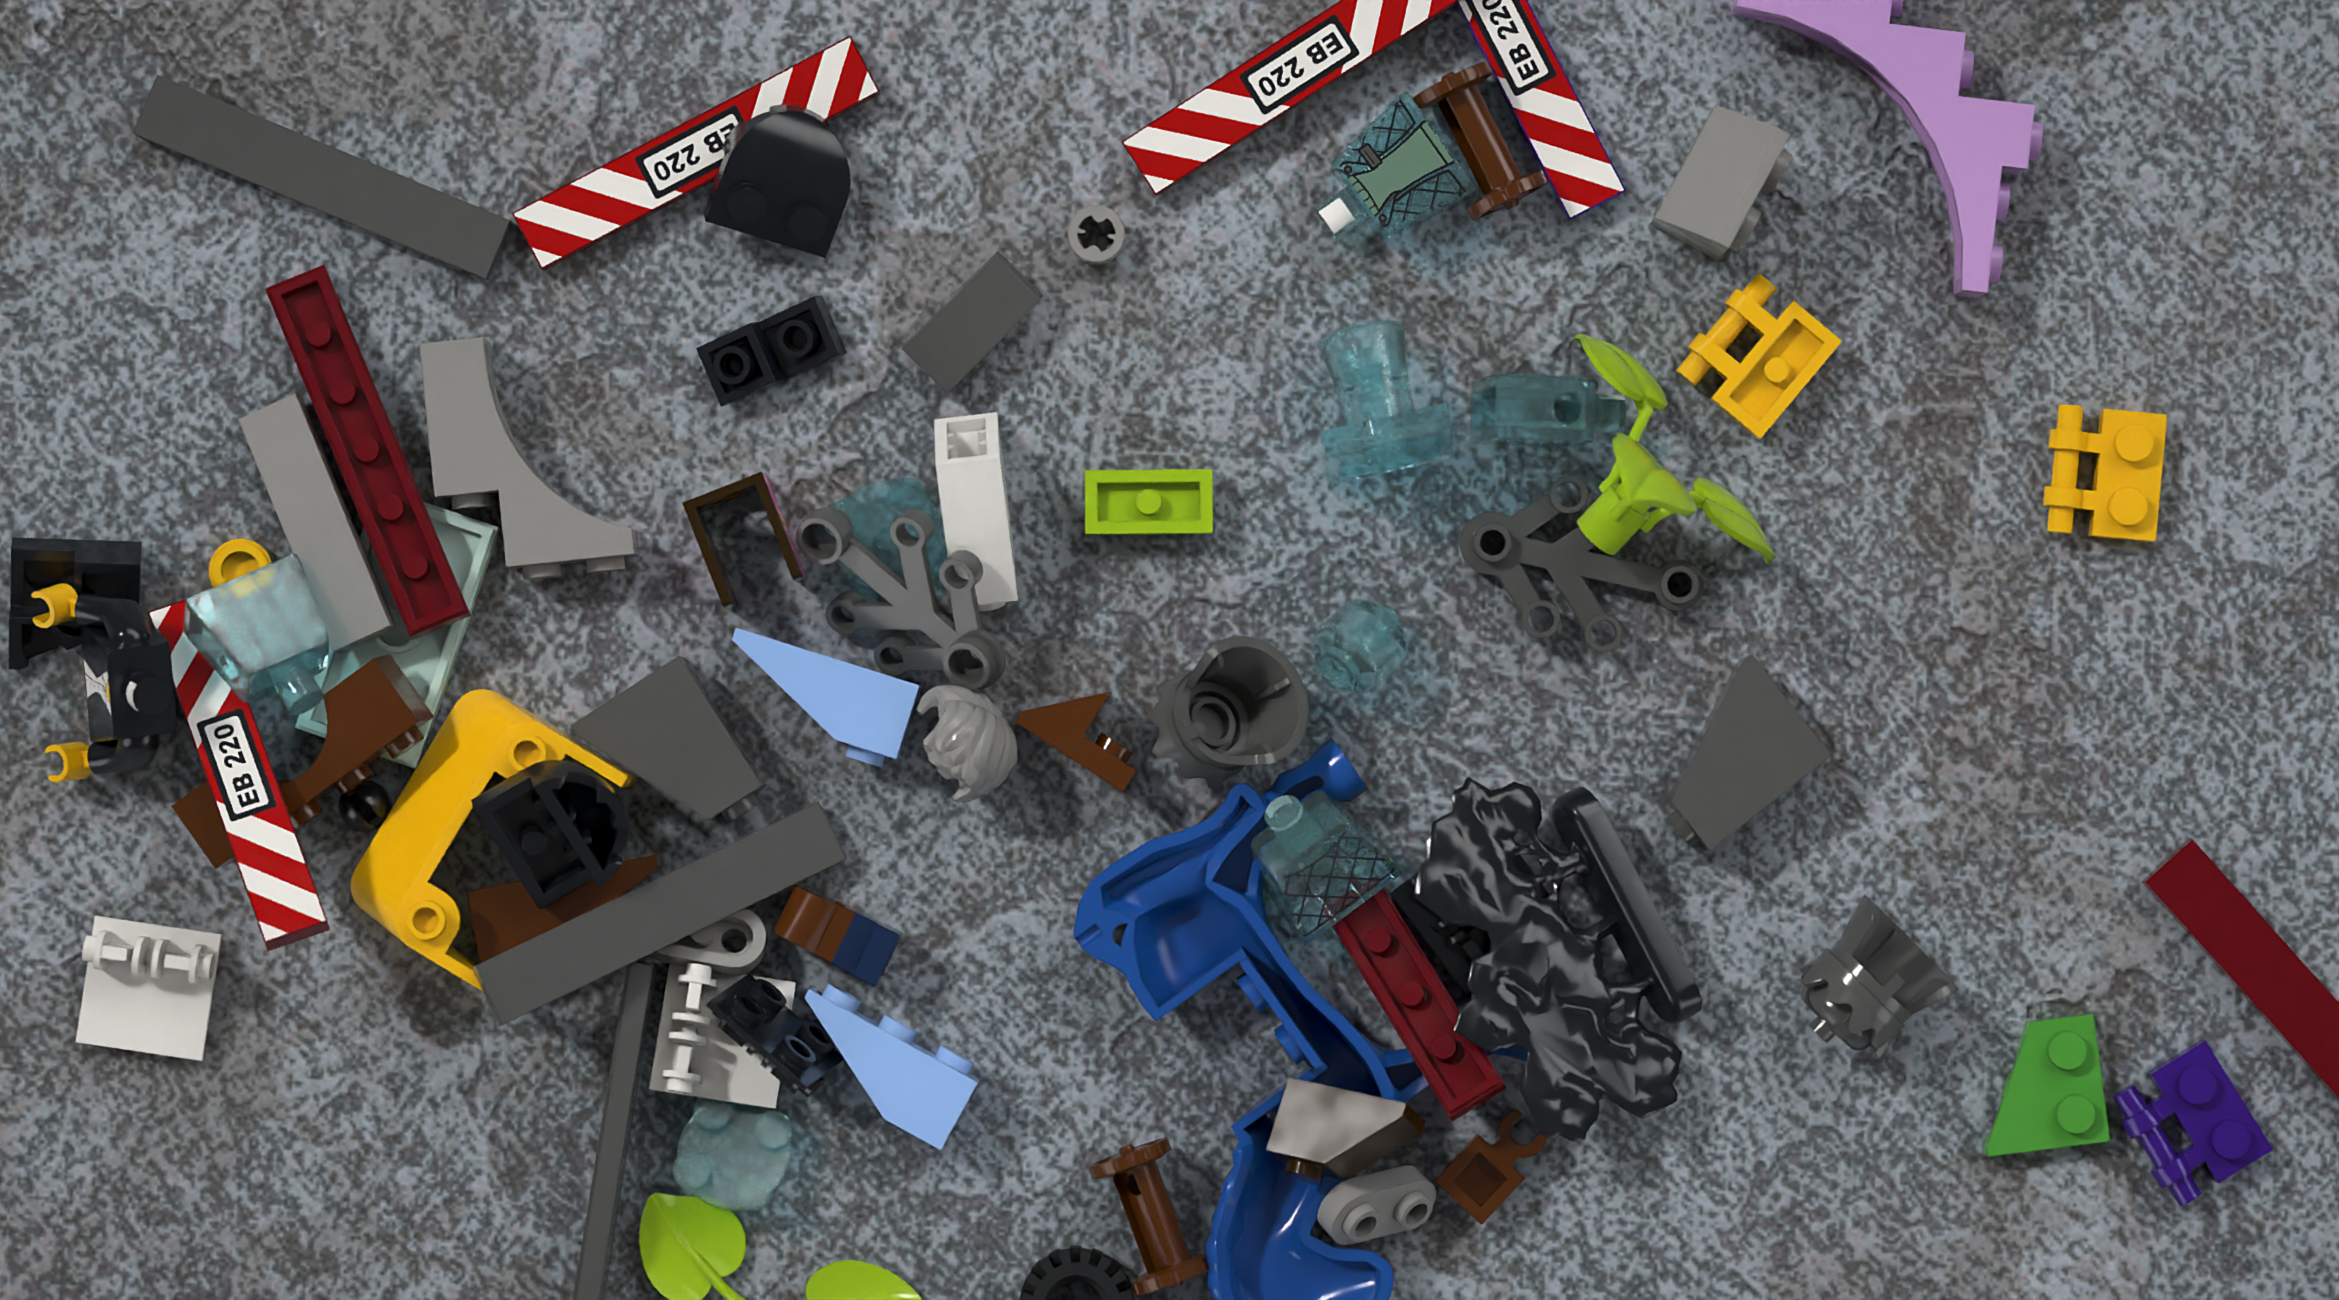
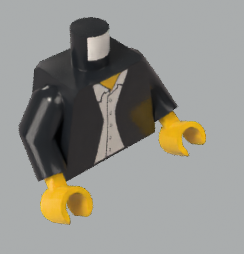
(124, 682)

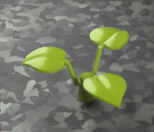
(1644, 482)
(694, 1245)

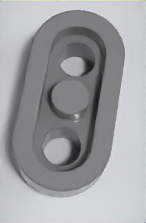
(706, 945)
(1377, 1205)

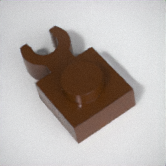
(1483, 1173)

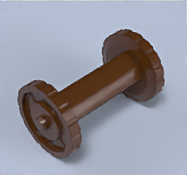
(1480, 140)
(1150, 1216)

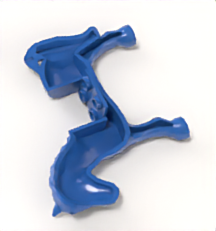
(1191, 917)

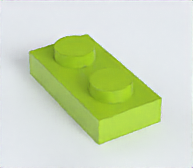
(1148, 502)

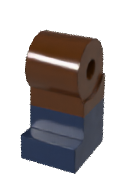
(838, 934)

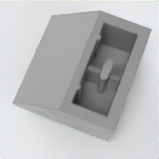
(1720, 181)

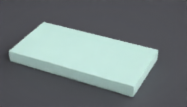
(426, 659)

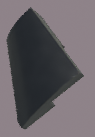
(85, 565)

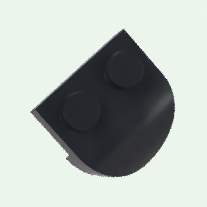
(782, 180)
(556, 827)

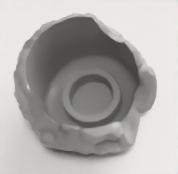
(969, 740)

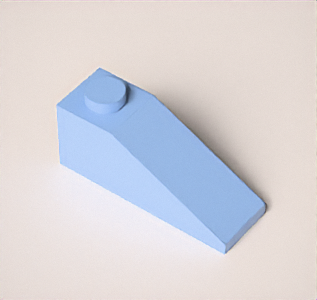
(844, 699)

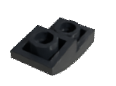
(771, 351)

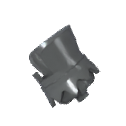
(1231, 711)
(1870, 982)

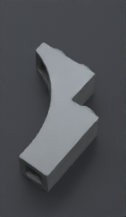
(479, 458)

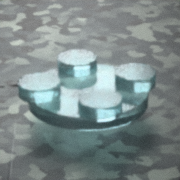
(872, 513)
(733, 1154)

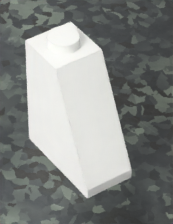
(976, 502)

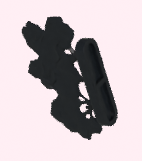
(1543, 975)

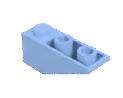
(905, 1082)

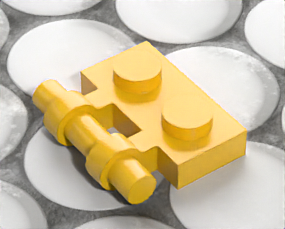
(1773, 369)
(2125, 473)

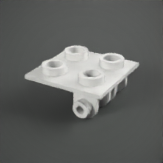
(148, 987)
(698, 1056)

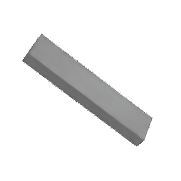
(317, 522)

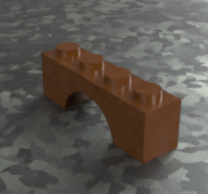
(366, 716)

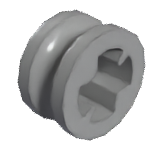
(1092, 254)

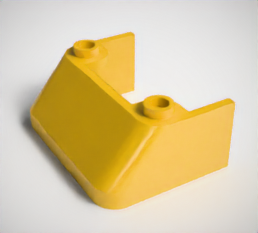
(478, 738)

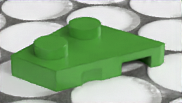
(2052, 1091)

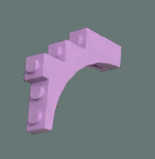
(1922, 74)

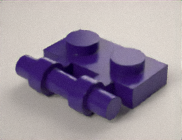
(2209, 1114)

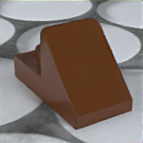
(1064, 729)

